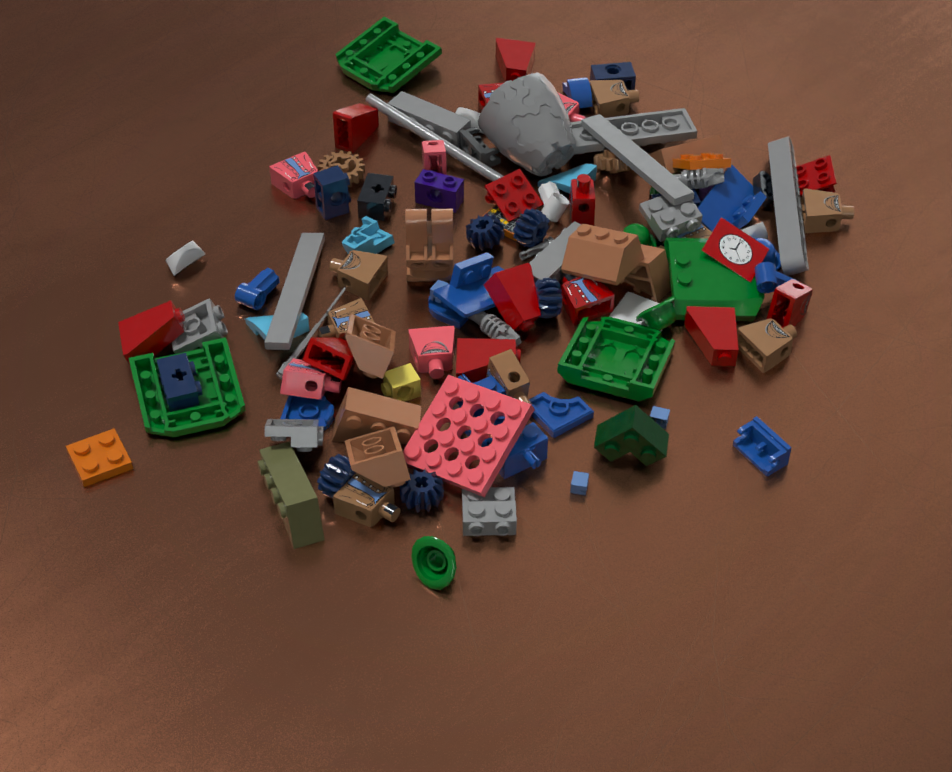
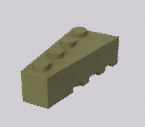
(292, 494)

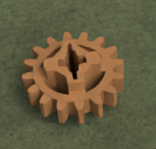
(609, 162)
(347, 163)

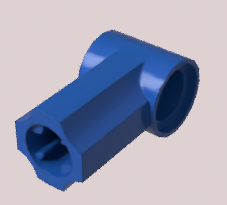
(768, 278)
(254, 294)

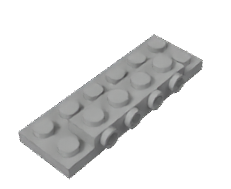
(641, 129)

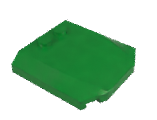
(385, 57)
(705, 282)
(616, 358)
(219, 385)

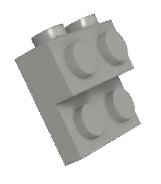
(670, 219)
(200, 325)
(303, 432)
(489, 514)

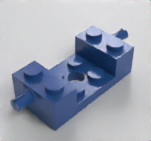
(529, 448)

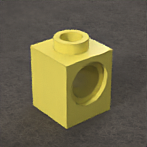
(401, 383)

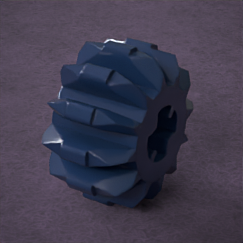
(531, 228)
(484, 232)
(549, 297)
(335, 475)
(422, 491)

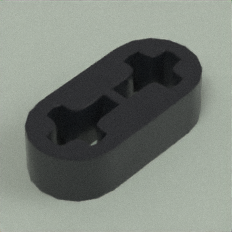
(763, 183)

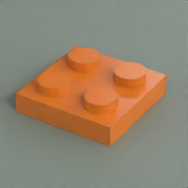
(705, 160)
(99, 457)

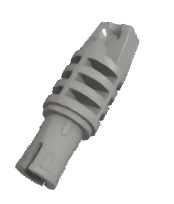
(701, 177)
(494, 327)

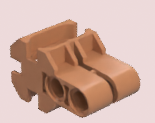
(429, 245)

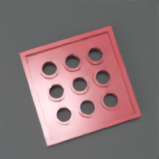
(482, 427)

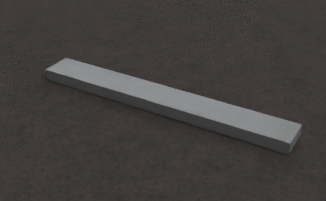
(638, 160)
(294, 292)

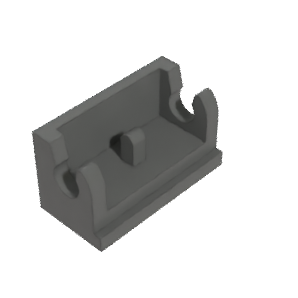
(477, 148)

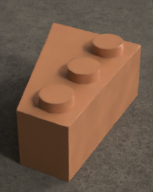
(651, 274)
(368, 412)

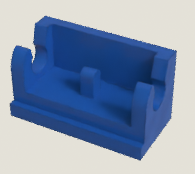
(762, 446)

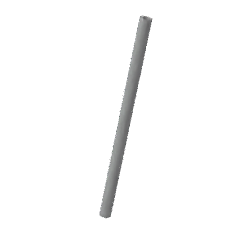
(428, 135)

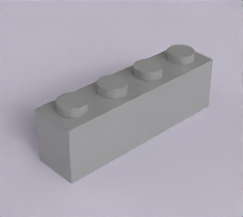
(431, 116)
(549, 261)

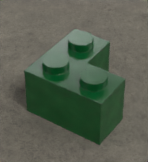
(633, 433)

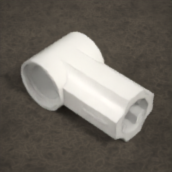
(553, 201)

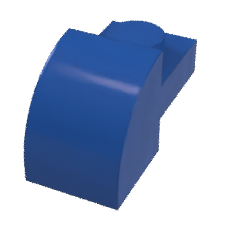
(579, 90)

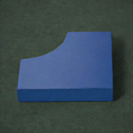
(559, 414)

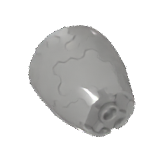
(529, 124)

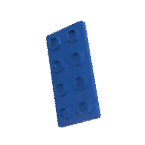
(731, 201)
(466, 289)

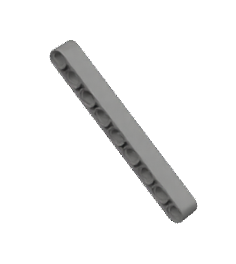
(787, 207)

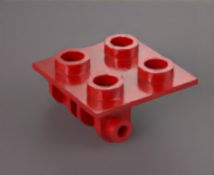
(817, 175)
(512, 195)

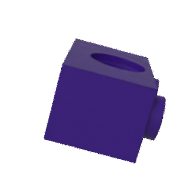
(439, 190)

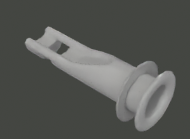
(534, 250)

